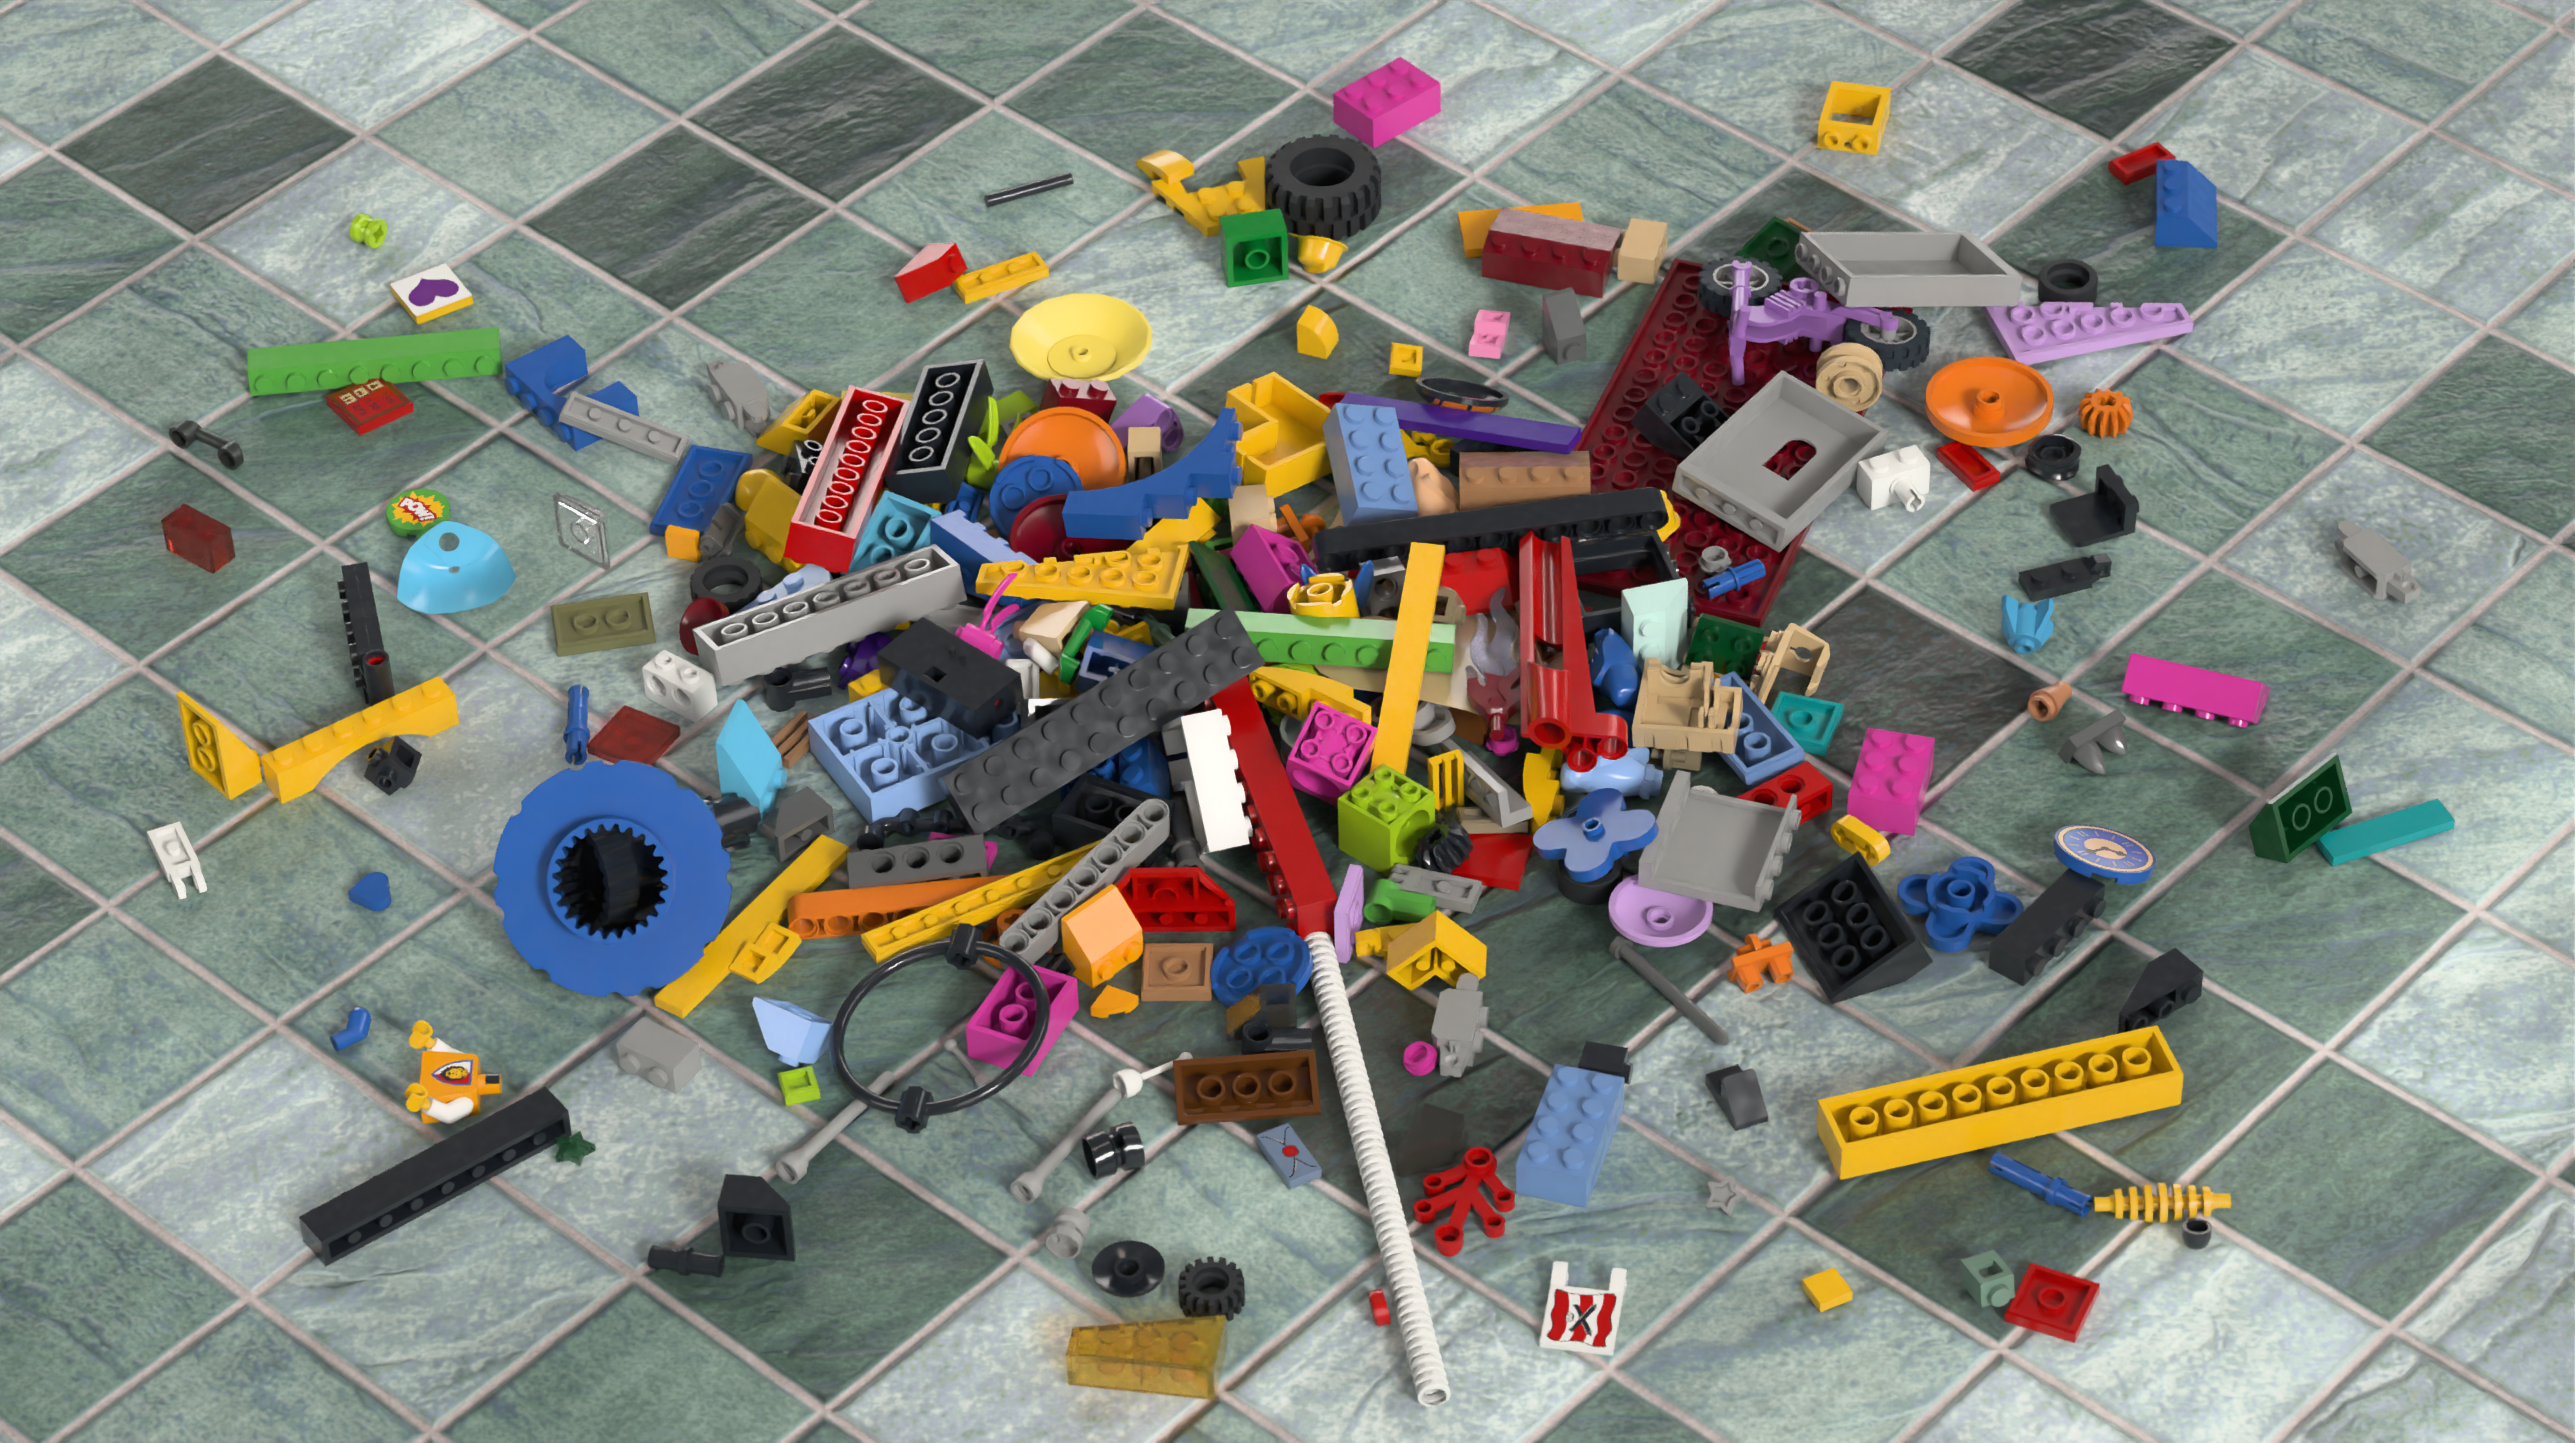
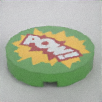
(417, 512)

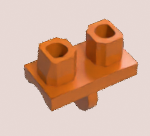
(1301, 531)
(1758, 958)

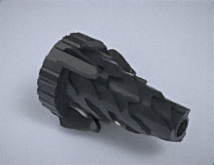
(616, 877)

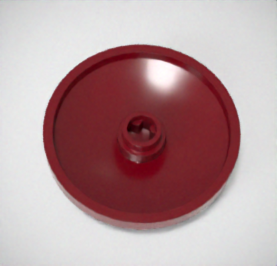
(1042, 533)

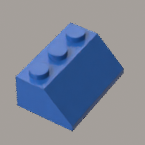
(2184, 206)

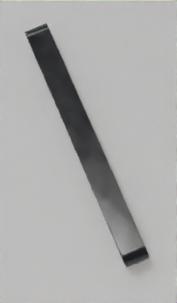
(1493, 527)

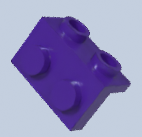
(861, 658)

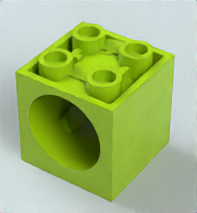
(1384, 819)

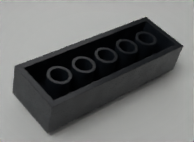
(933, 440)

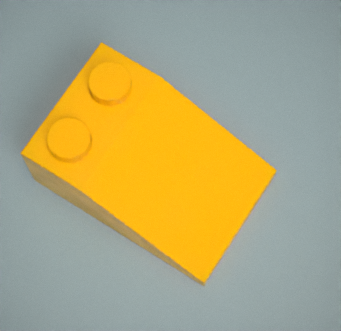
(216, 751)

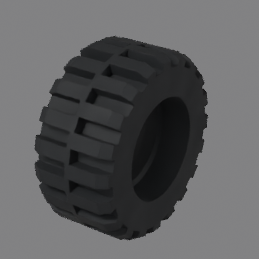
(1324, 186)

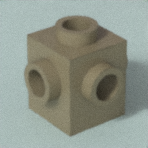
(1450, 603)

